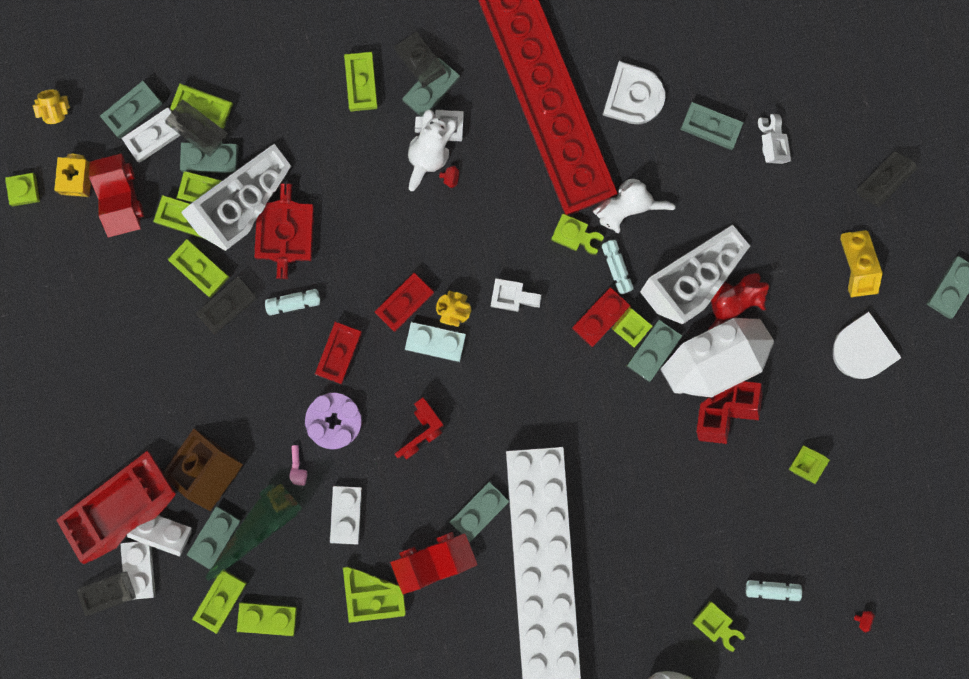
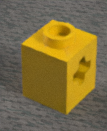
(80, 183)

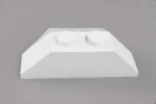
(719, 358)

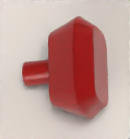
(450, 176)
(865, 621)

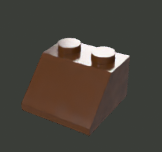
(202, 470)

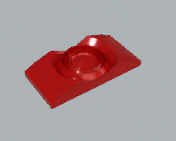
(116, 509)

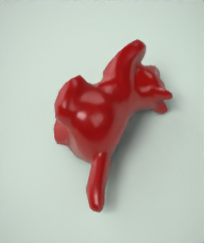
(733, 300)

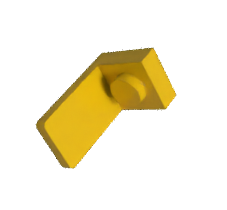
(863, 263)

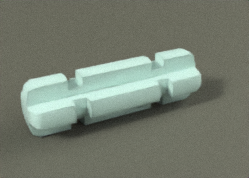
(617, 266)
(292, 302)
(773, 590)

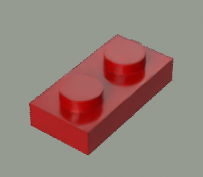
(404, 302)
(601, 317)
(338, 353)

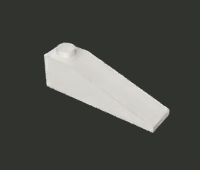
(234, 204)
(694, 279)

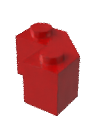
(116, 195)
(736, 402)
(433, 563)

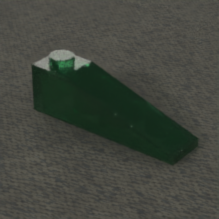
(265, 518)

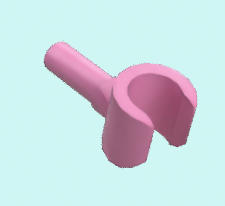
(297, 475)

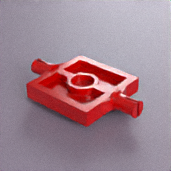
(284, 232)

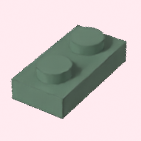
(426, 98)
(131, 109)
(711, 126)
(222, 161)
(951, 289)
(654, 350)
(479, 511)
(214, 537)

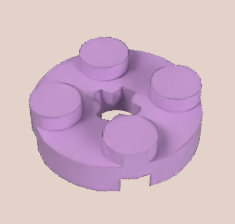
(342, 434)

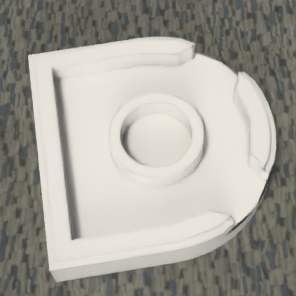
(634, 95)
(863, 349)

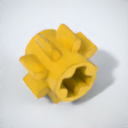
(51, 106)
(453, 308)

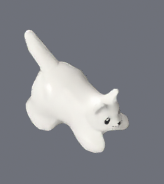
(428, 149)
(631, 200)

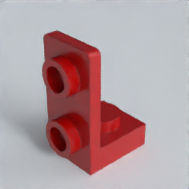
(425, 415)

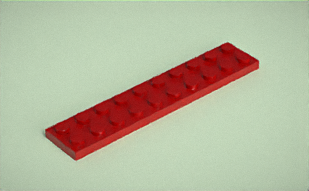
(549, 103)

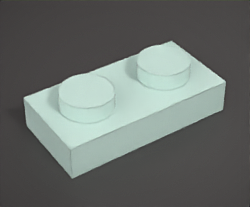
(435, 342)

